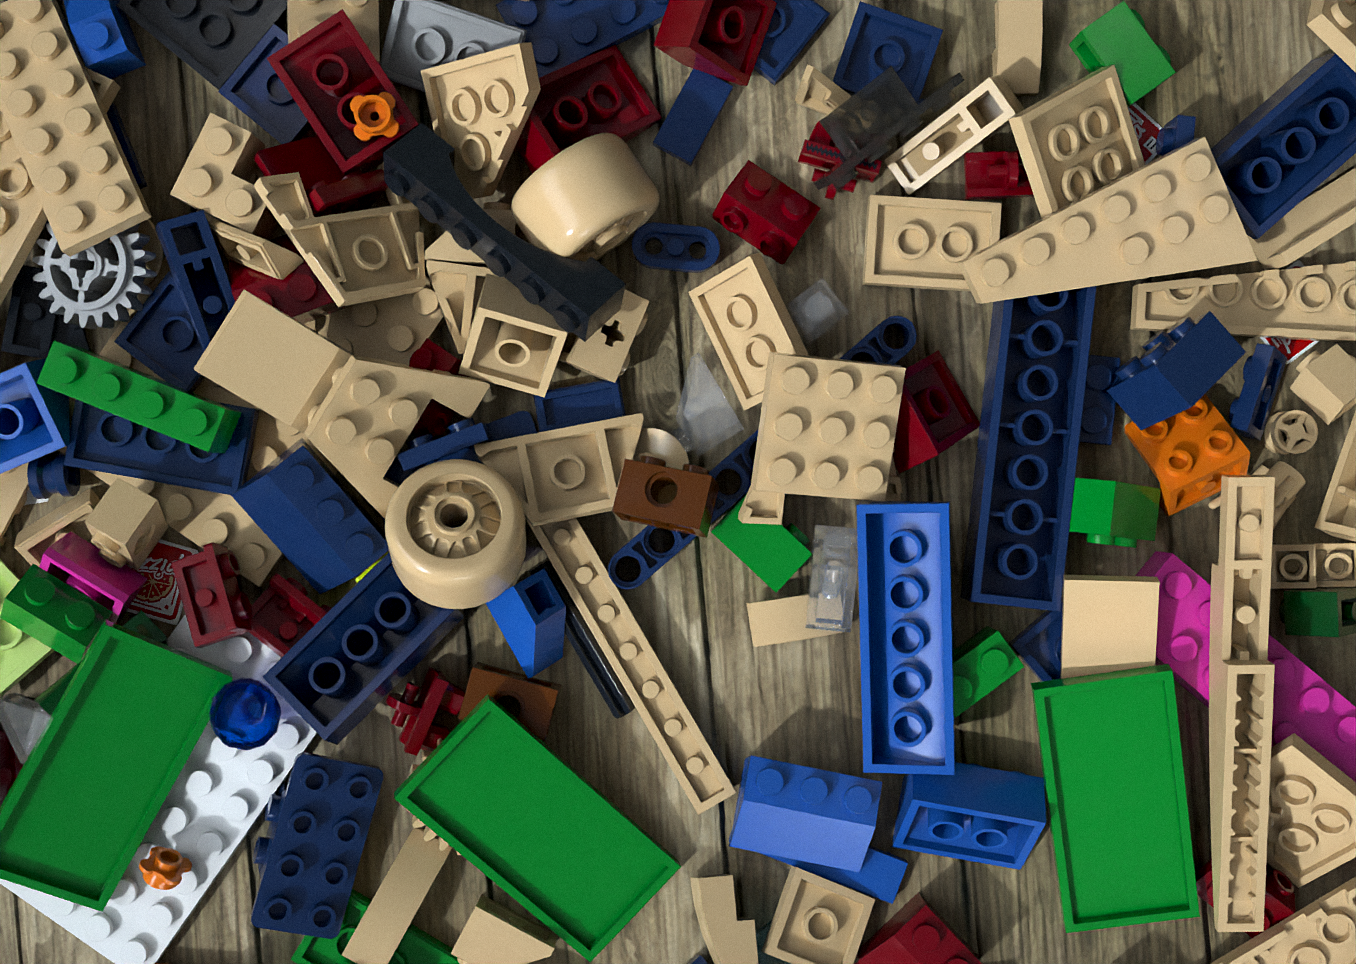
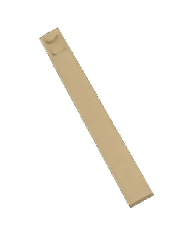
(1241, 702)

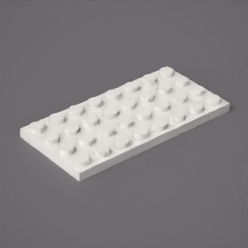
(202, 818)

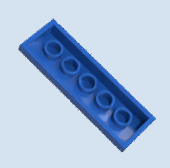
(906, 637)

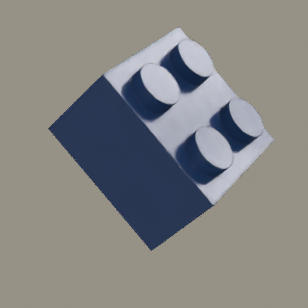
(1175, 369)

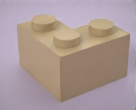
(218, 178)

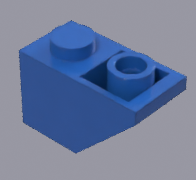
(532, 622)

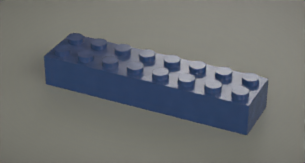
(1028, 449)

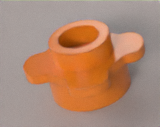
(365, 106)
(164, 868)

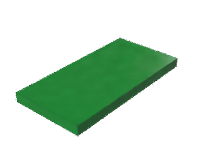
(104, 765)
(1116, 798)
(537, 828)

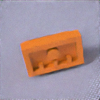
(1190, 454)

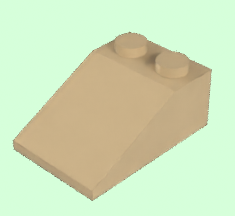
(273, 361)

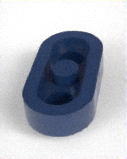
(676, 244)

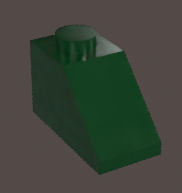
(1319, 611)

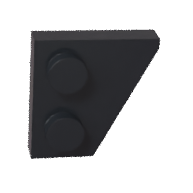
(31, 325)

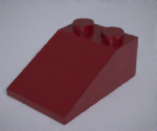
(324, 75)
(583, 101)
(916, 937)

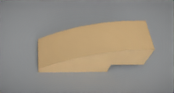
(397, 900)
(726, 936)

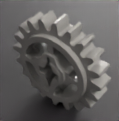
(105, 279)

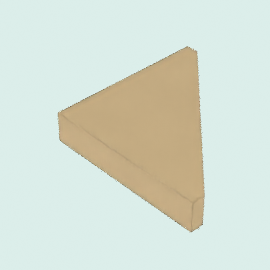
(819, 92)

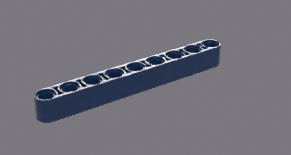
(870, 346)

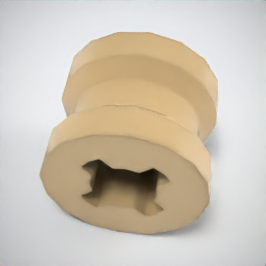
(1300, 432)

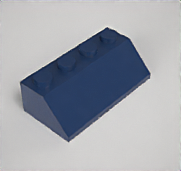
(1290, 143)
(359, 652)

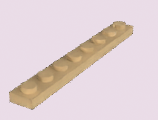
(635, 662)

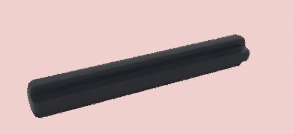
(589, 650)

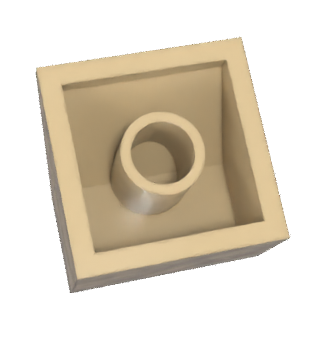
(512, 340)

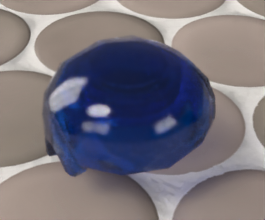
(244, 713)

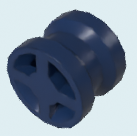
(52, 476)

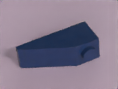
(197, 272)

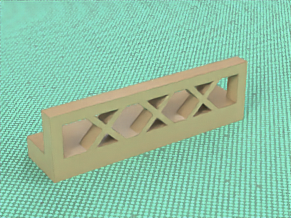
(1309, 223)

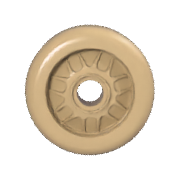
(586, 199)
(462, 563)

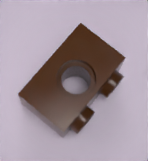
(686, 513)
(535, 695)

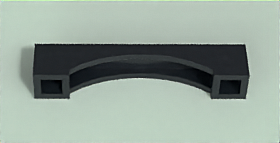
(571, 290)

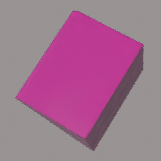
(82, 568)

